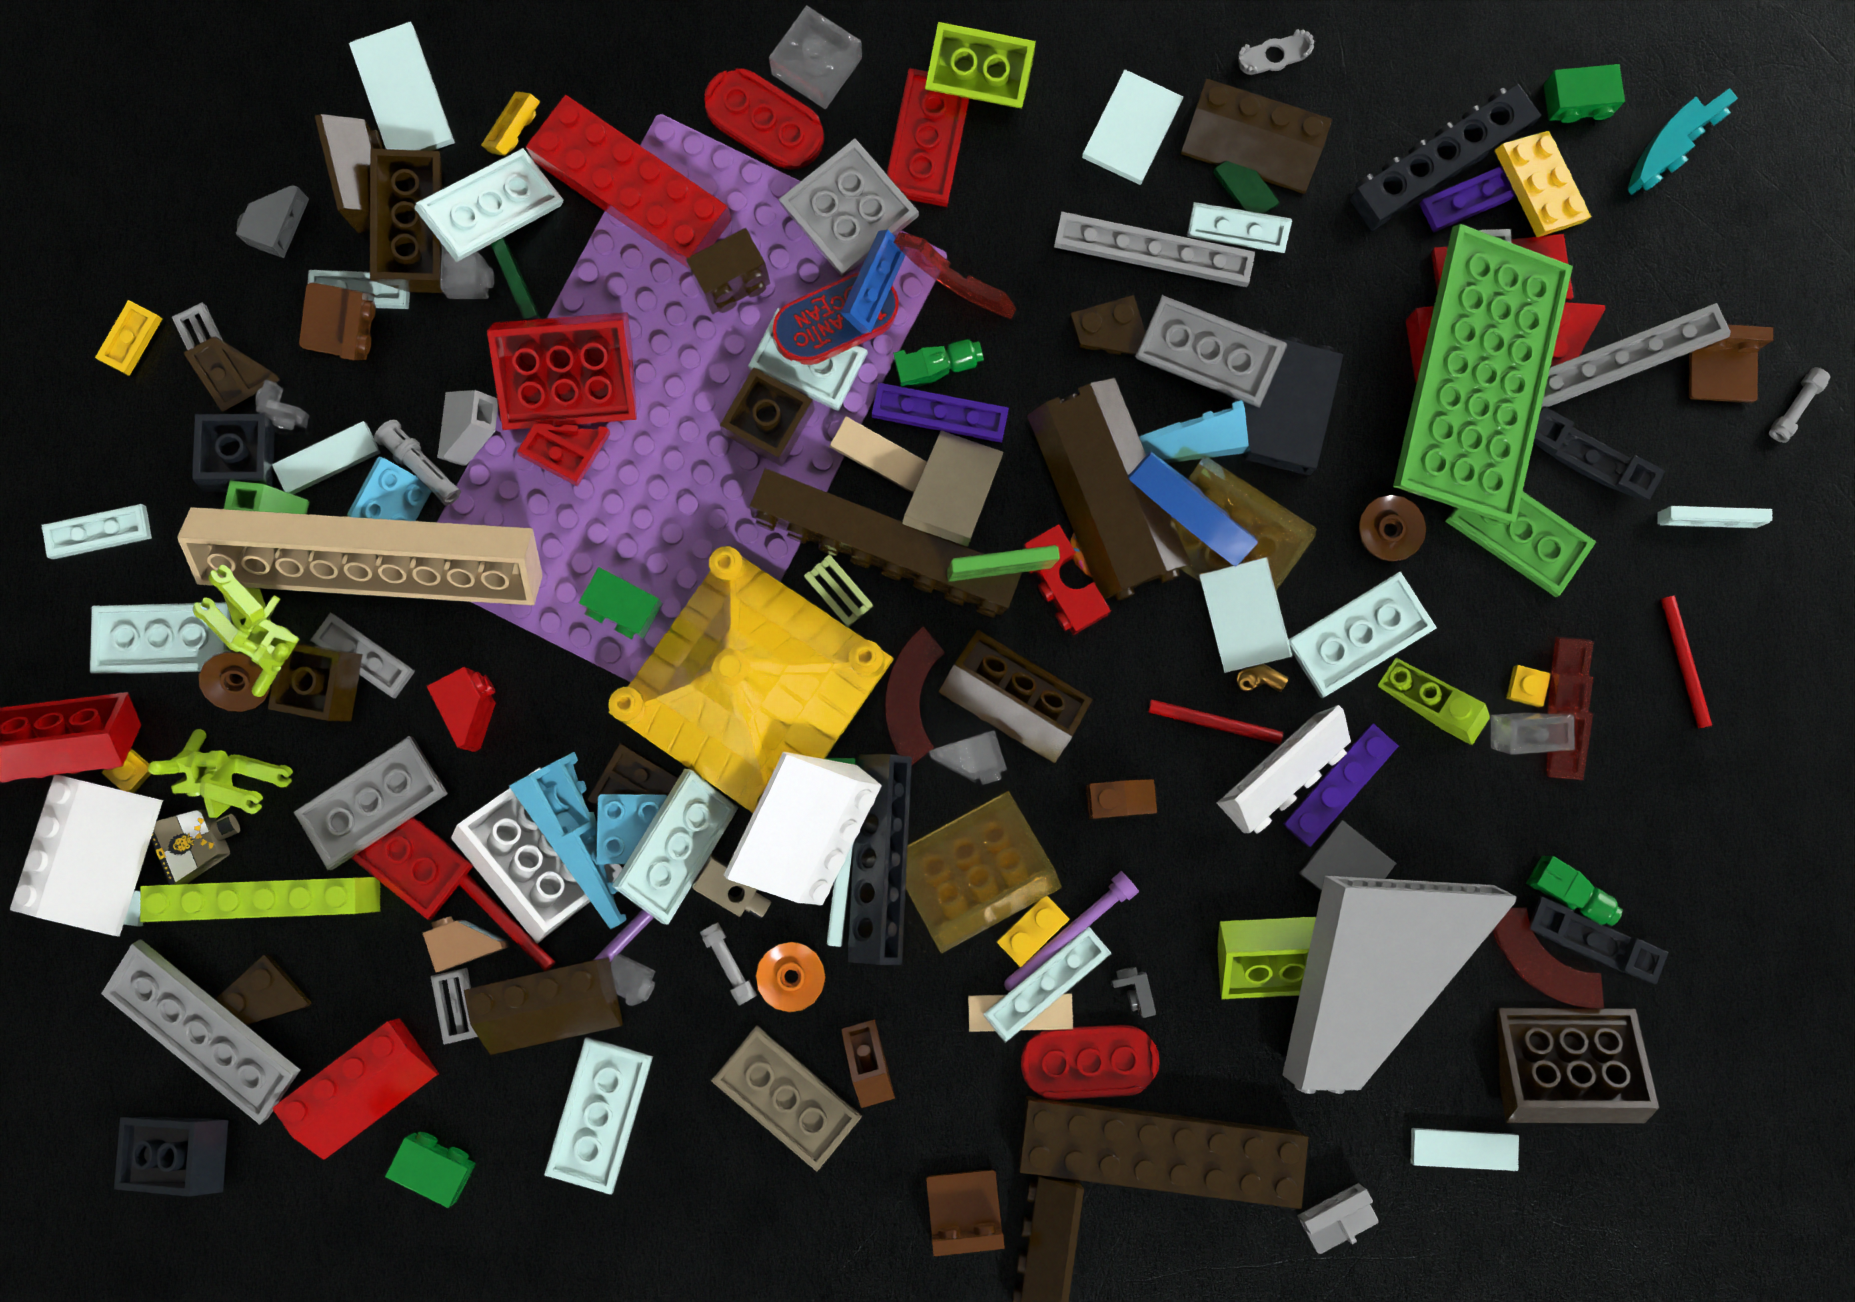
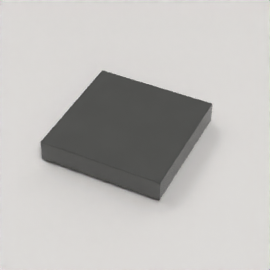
(1346, 855)

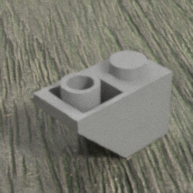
(466, 425)

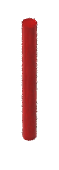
(1686, 662)
(1215, 722)
(506, 923)

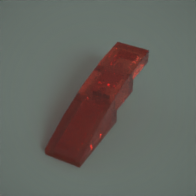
(1571, 696)

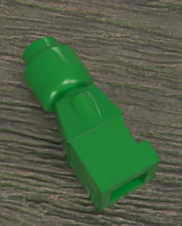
(934, 362)
(1573, 890)

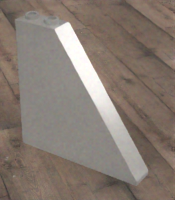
(1376, 968)

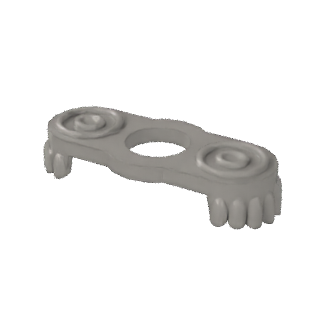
(1294, 49)

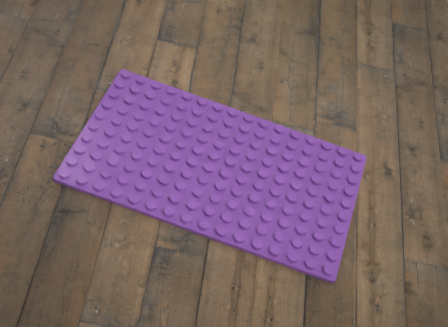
(671, 479)

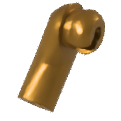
(1259, 675)

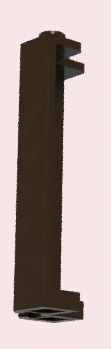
(1089, 455)

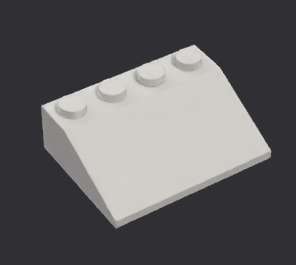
(1286, 770)
(803, 828)
(86, 855)
(522, 865)

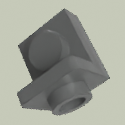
(1140, 997)

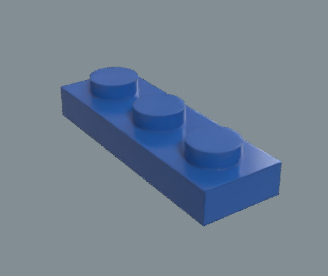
(873, 282)

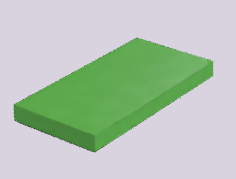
(1536, 545)

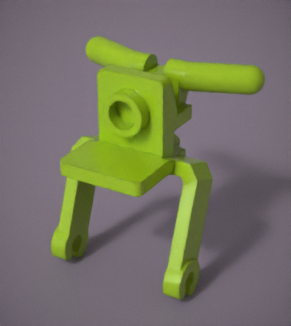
(258, 637)
(212, 773)

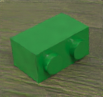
(1584, 93)
(620, 603)
(431, 1168)

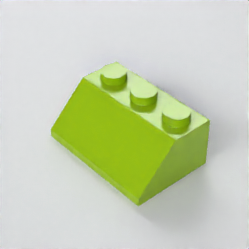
(980, 65)
(1263, 956)

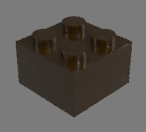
(729, 271)
(767, 416)
(317, 683)

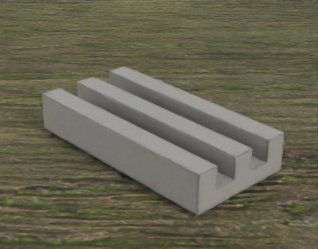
(191, 314)
(455, 1002)

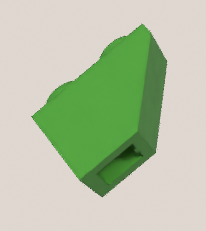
(263, 499)

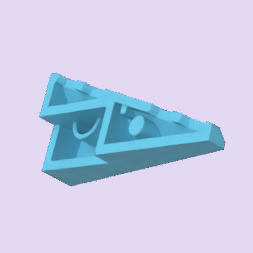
(1209, 435)
(559, 810)

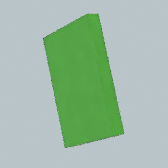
(1002, 563)

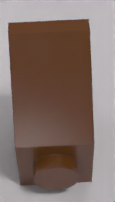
(1121, 798)
(867, 1064)

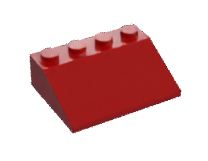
(563, 370)

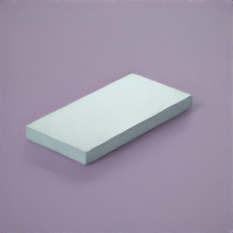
(401, 90)
(489, 204)
(1361, 634)
(151, 639)
(675, 846)
(598, 1115)

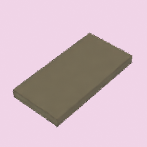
(953, 488)
(786, 1098)

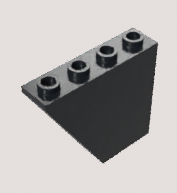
(1295, 409)

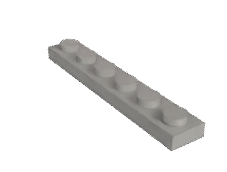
(1154, 249)
(1635, 354)

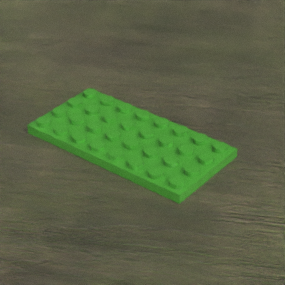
(1483, 375)

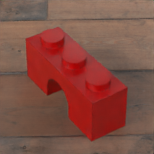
(1076, 606)

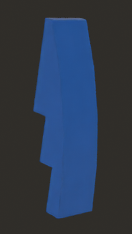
(1192, 508)

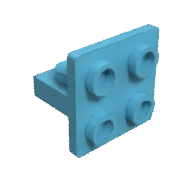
(390, 494)
(623, 823)

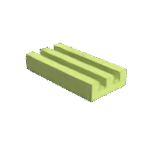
(820, 569)

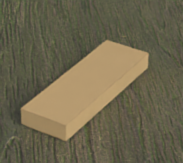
(878, 454)
(1056, 1016)

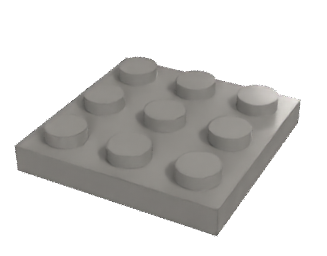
(847, 205)

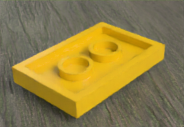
(1542, 183)

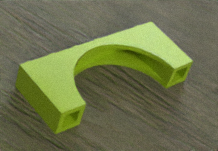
(259, 899)

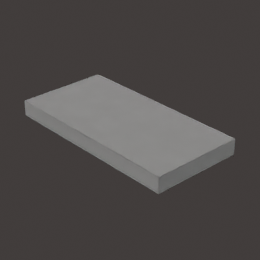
(1211, 351)
(370, 803)

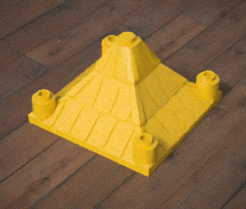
(748, 679)

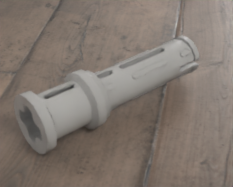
(408, 453)

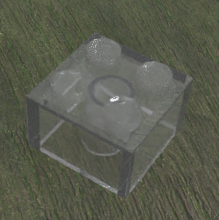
(815, 57)

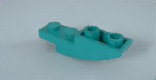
(1676, 139)

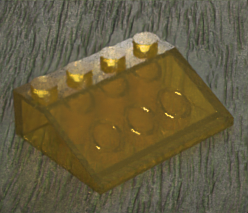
(1279, 532)
(977, 872)

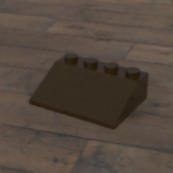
(1573, 1066)

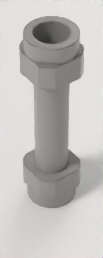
(1812, 384)
(743, 990)

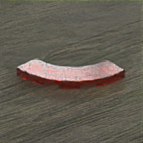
(937, 267)
(904, 695)
(1540, 968)

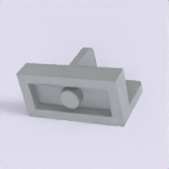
(1339, 1218)

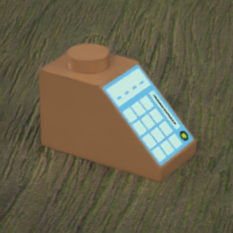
(459, 943)

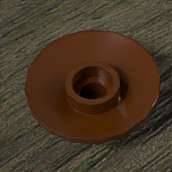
(1407, 525)
(223, 688)

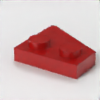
(1574, 330)
(563, 449)

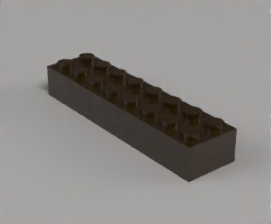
(875, 541)
(1163, 1152)

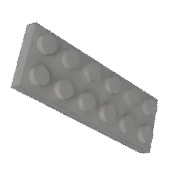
(200, 1031)

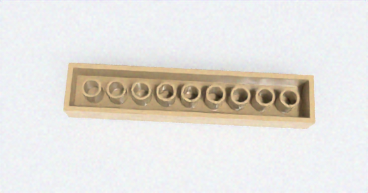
(364, 555)

